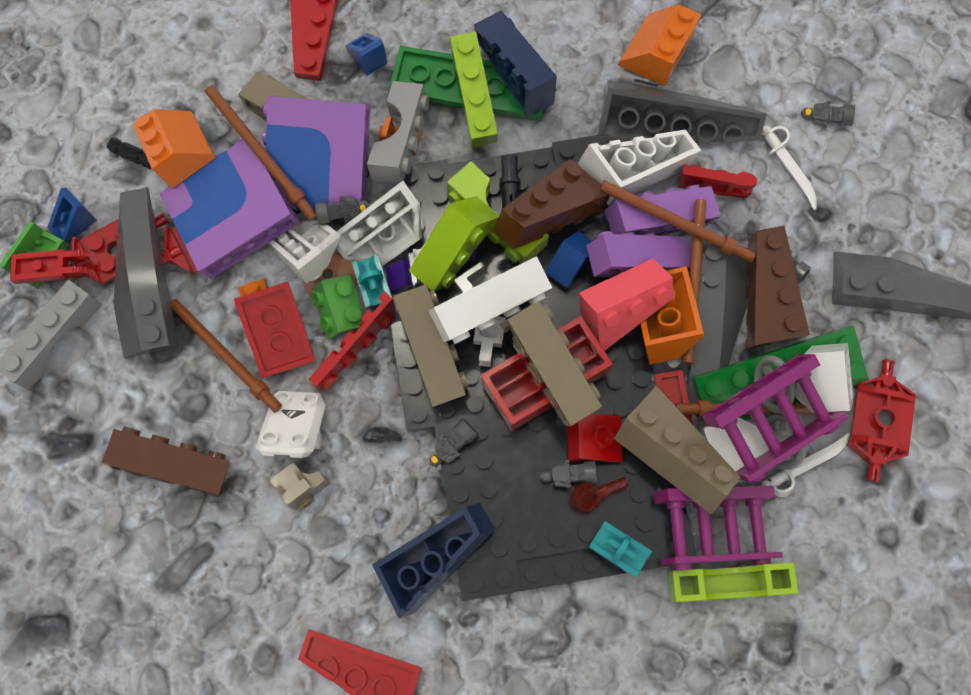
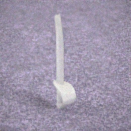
(788, 162)
(807, 464)

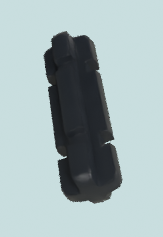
(128, 151)

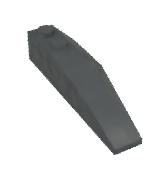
(648, 111)
(140, 285)
(897, 286)
(720, 311)

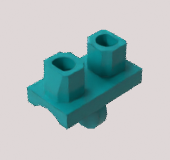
(371, 280)
(620, 549)

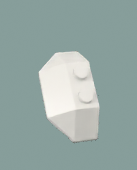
(383, 227)
(307, 248)

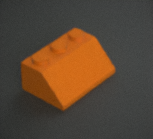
(661, 43)
(173, 144)
(676, 324)

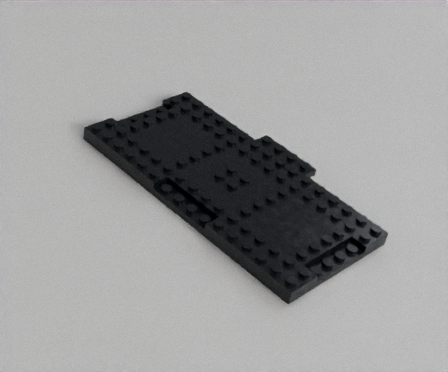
(537, 529)

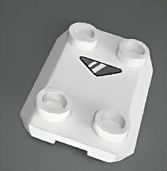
(294, 427)

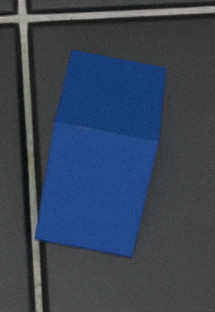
(368, 53)
(69, 217)
(569, 260)

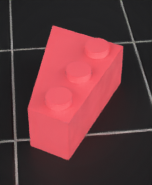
(625, 301)

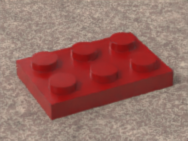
(274, 329)

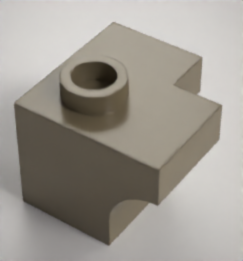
(297, 487)

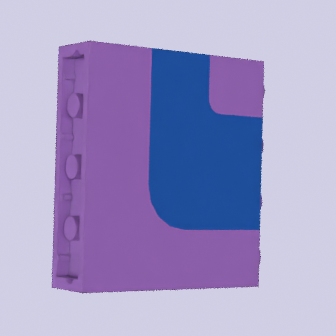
(319, 146)
(228, 210)

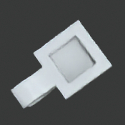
(489, 338)

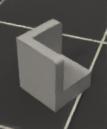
(471, 278)

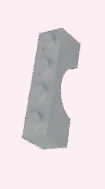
(391, 157)
(27, 357)

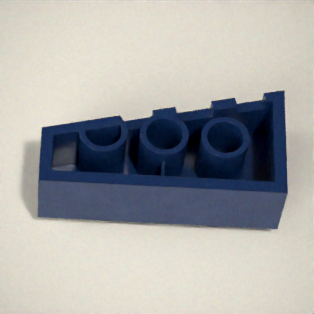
(517, 63)
(427, 561)

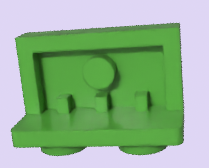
(33, 240)
(337, 305)

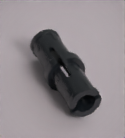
(510, 181)

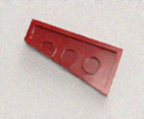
(311, 35)
(354, 342)
(358, 668)

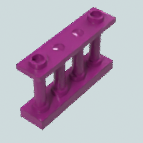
(750, 401)
(753, 498)

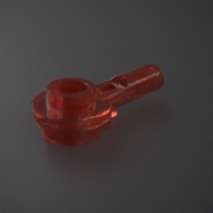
(588, 496)

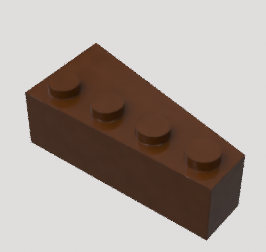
(554, 202)
(773, 292)
(165, 461)

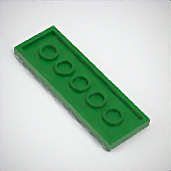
(441, 82)
(729, 380)

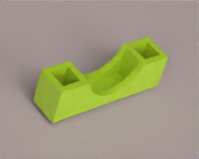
(474, 89)
(473, 182)
(732, 582)

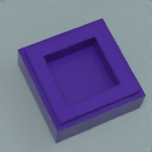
(398, 276)

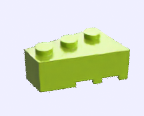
(453, 242)

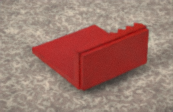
(594, 439)

